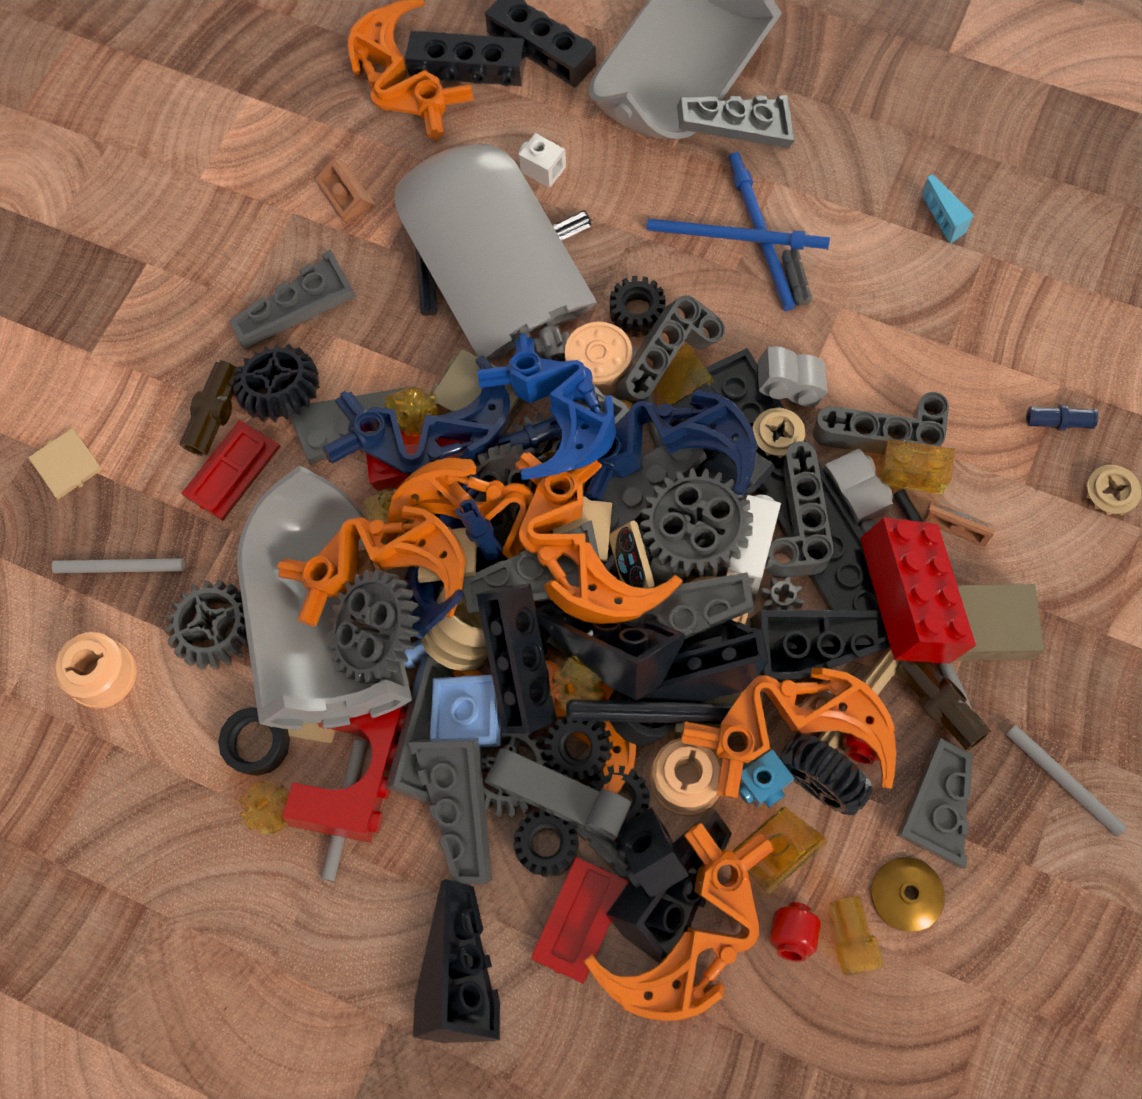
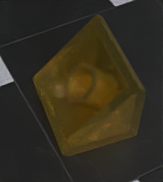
(793, 846)

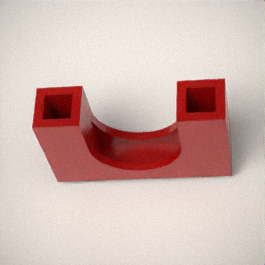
(355, 809)

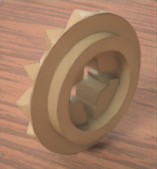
(772, 420)
(1118, 478)

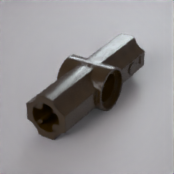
(210, 409)
(944, 702)

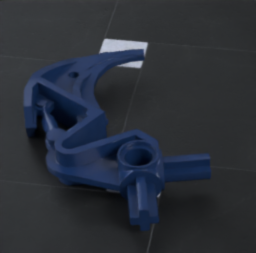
(471, 424)
(709, 427)
(426, 592)

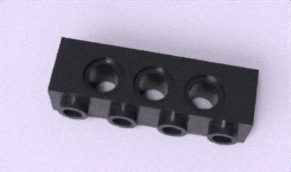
(545, 40)
(467, 57)
(516, 658)

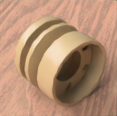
(457, 640)

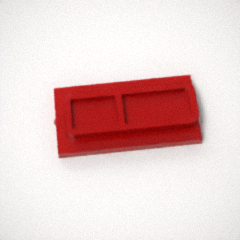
(230, 470)
(578, 920)

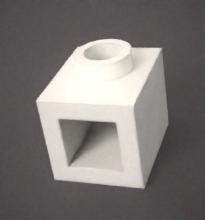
(542, 160)

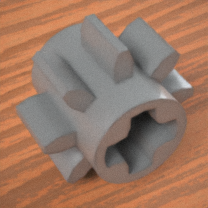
(551, 343)
(785, 588)

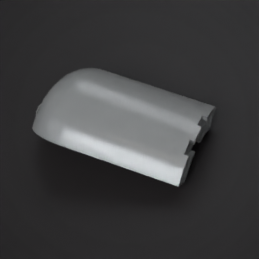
(678, 53)
(490, 247)
(288, 658)

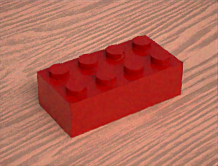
(917, 591)

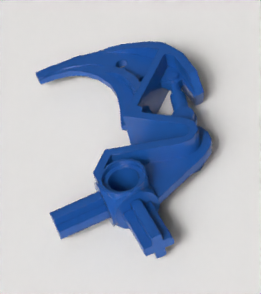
(565, 384)

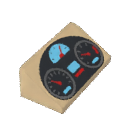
(631, 556)

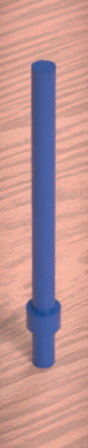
(743, 183)
(796, 240)

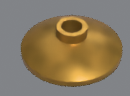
(895, 907)

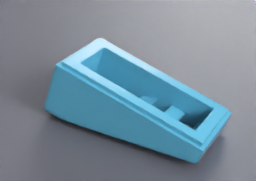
(947, 209)

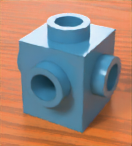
(770, 770)

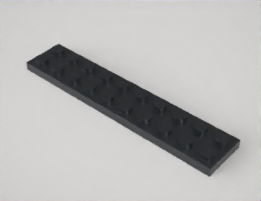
(847, 579)

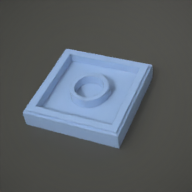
(465, 709)

